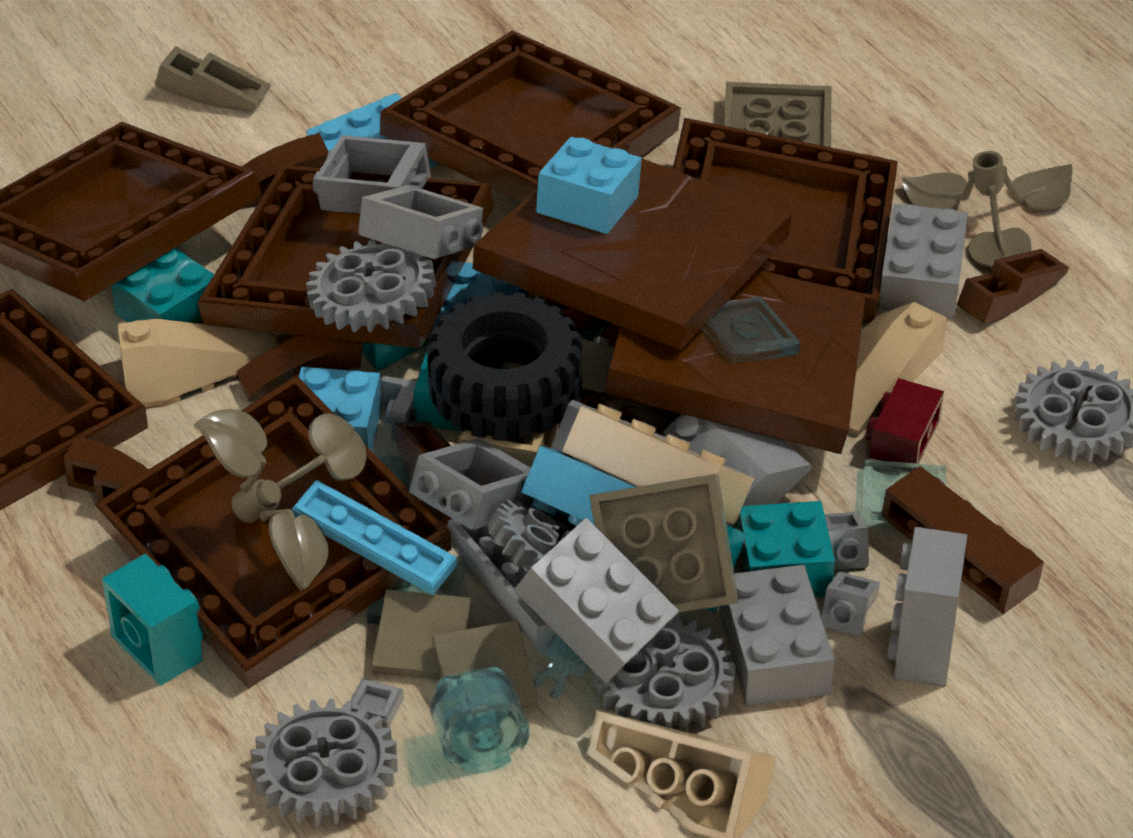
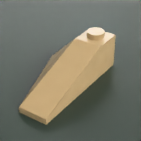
(891, 348)
(177, 357)
(696, 778)

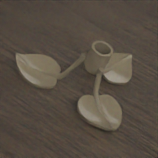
(1038, 190)
(238, 446)

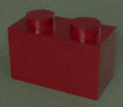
(905, 422)

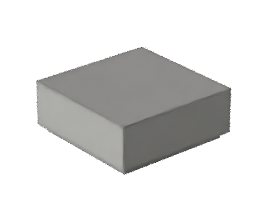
(379, 699)

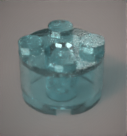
(479, 719)

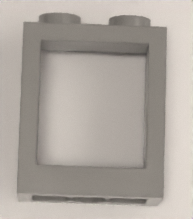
(402, 160)
(420, 221)
(472, 480)

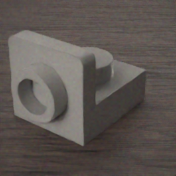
(397, 400)
(848, 540)
(847, 603)

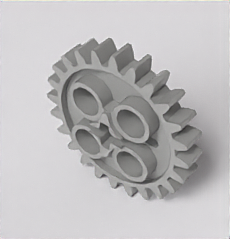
(370, 285)
(1055, 397)
(526, 532)
(672, 679)
(324, 762)

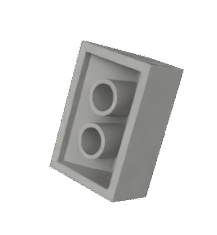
(765, 458)

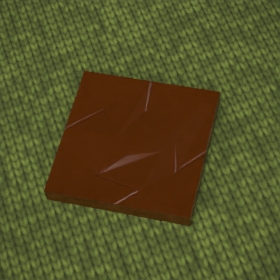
(515, 109)
(834, 196)
(115, 208)
(284, 238)
(659, 267)
(785, 397)
(49, 399)
(245, 596)

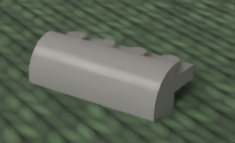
(499, 578)

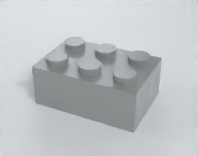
(923, 258)
(595, 600)
(928, 605)
(777, 637)

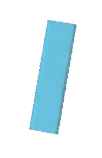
(376, 537)

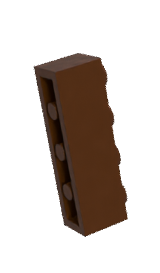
(993, 560)

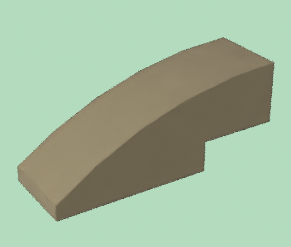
(210, 81)

